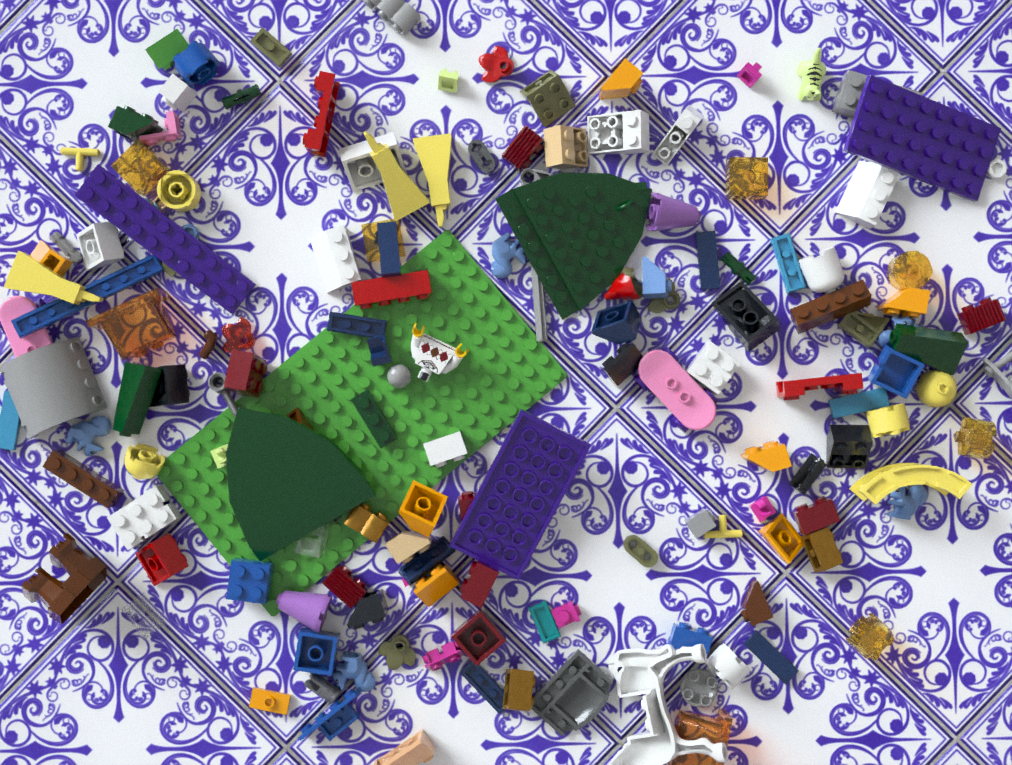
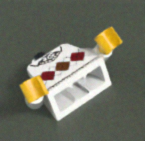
(434, 354)

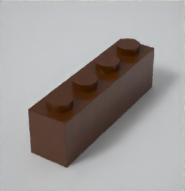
(830, 306)
(83, 478)

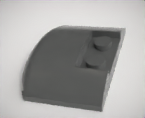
(573, 694)

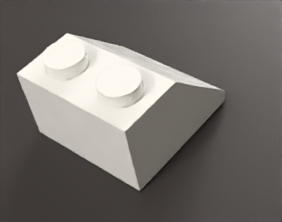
(100, 245)

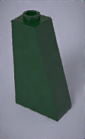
(930, 346)
(135, 397)

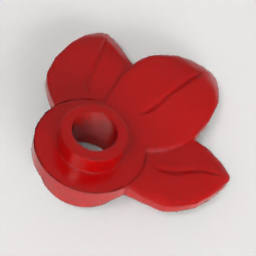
(493, 62)

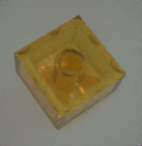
(140, 167)
(747, 178)

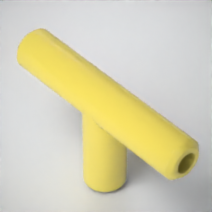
(79, 153)
(723, 532)

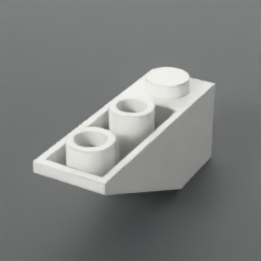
(677, 135)

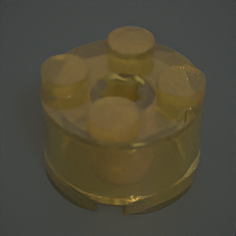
(900, 265)
(975, 438)
(870, 636)

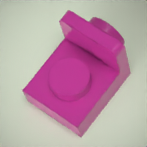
(566, 614)

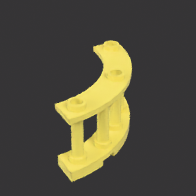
(889, 478)

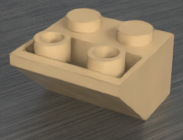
(565, 147)
(406, 544)

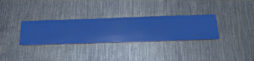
(104, 288)

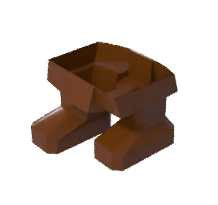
(65, 597)

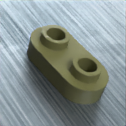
(640, 550)

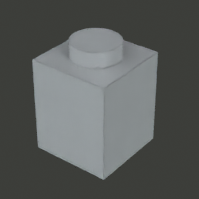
(701, 522)

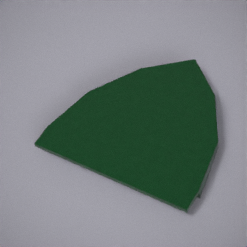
(576, 232)
(287, 480)

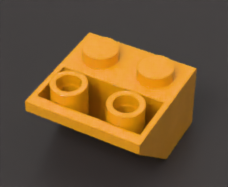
(51, 258)
(907, 302)
(770, 457)
(436, 585)

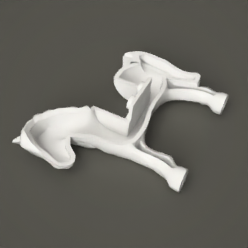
(645, 674)

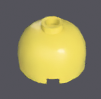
(936, 388)
(143, 461)

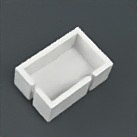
(144, 517)

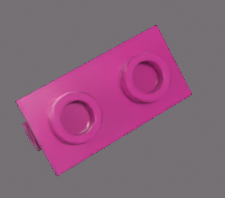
(436, 660)

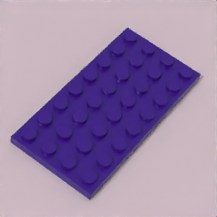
(921, 138)
(520, 494)

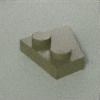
(863, 326)

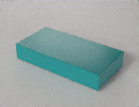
(544, 621)

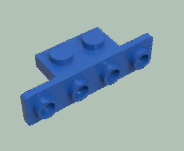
(336, 720)

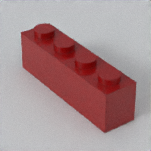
(391, 289)

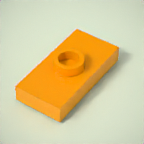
(270, 700)

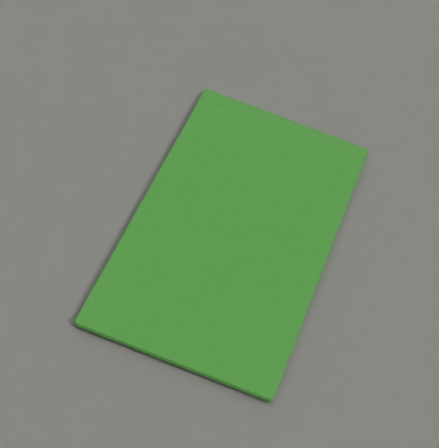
(479, 398)

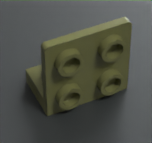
(548, 97)

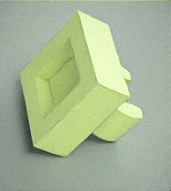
(448, 81)
(219, 456)

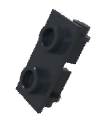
(807, 473)

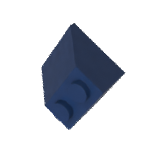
(618, 323)

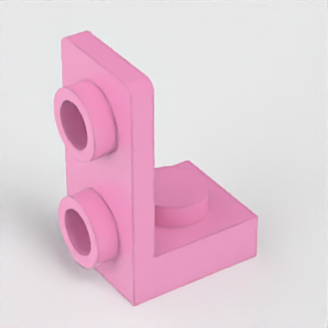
(171, 124)

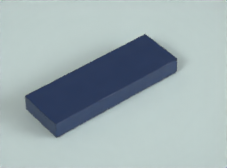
(389, 249)
(707, 260)
(356, 325)
(426, 561)
(770, 657)
(484, 684)

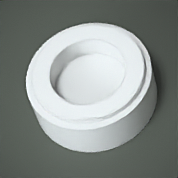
(996, 169)

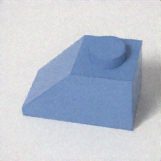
(654, 281)

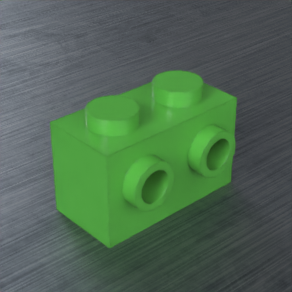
(166, 48)

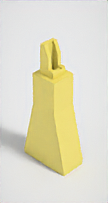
(435, 159)
(401, 191)
(34, 277)

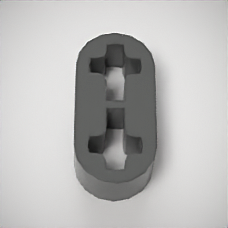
(478, 159)

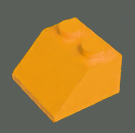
(622, 82)
(422, 508)

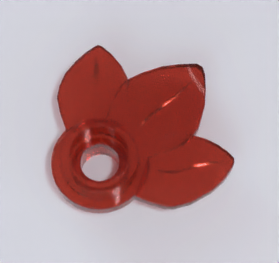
(235, 335)

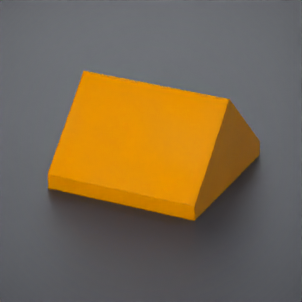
(782, 538)

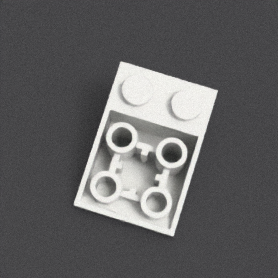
(618, 133)

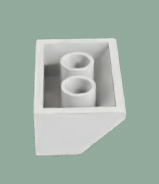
(361, 167)
(867, 193)
(336, 258)

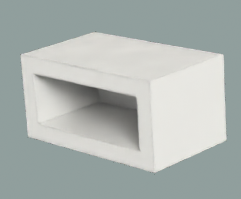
(176, 93)
(445, 448)

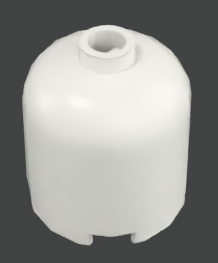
(823, 272)

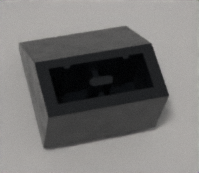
(623, 364)
(848, 446)
(369, 608)

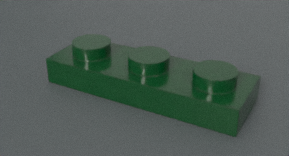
(374, 419)

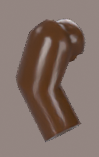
(210, 344)

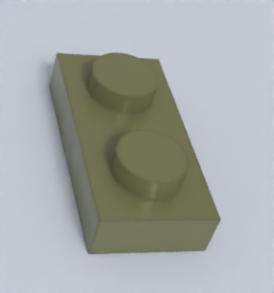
(271, 47)

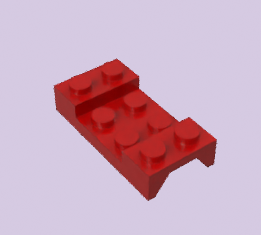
(317, 139)
(844, 383)

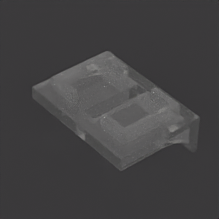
(312, 546)
(136, 609)

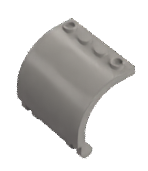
(52, 386)

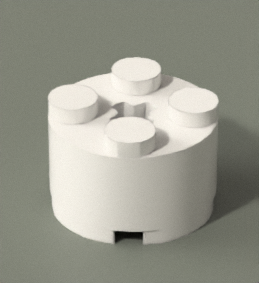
(728, 666)

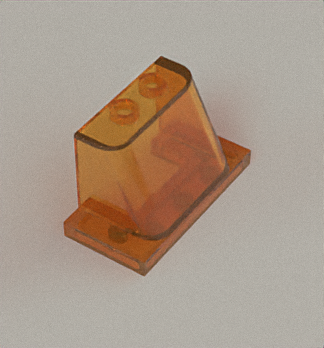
(136, 324)
(696, 726)

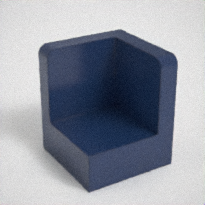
(379, 350)

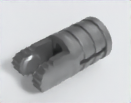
(322, 687)

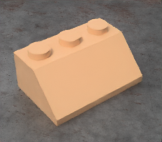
(410, 752)

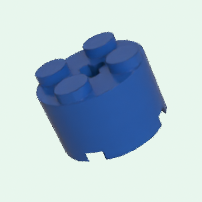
(196, 64)

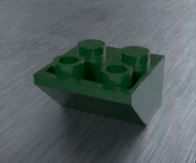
(133, 124)

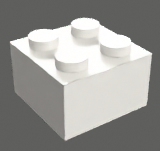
(712, 367)

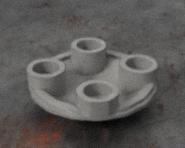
(699, 687)

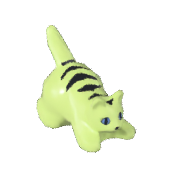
(812, 75)

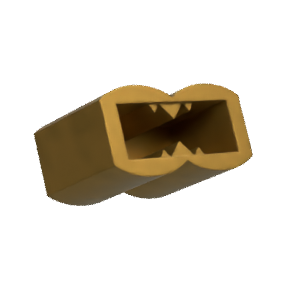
(367, 522)

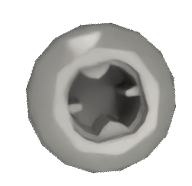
(399, 376)

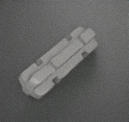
(66, 247)

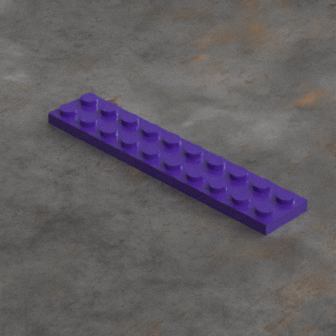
(165, 239)

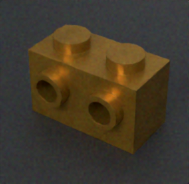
(821, 549)
(518, 690)

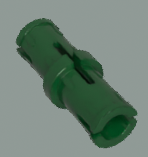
(252, 92)
(738, 268)

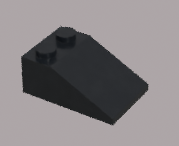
(746, 316)

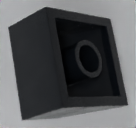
(171, 386)

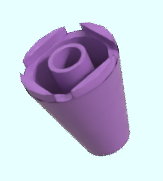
(670, 213)
(305, 607)

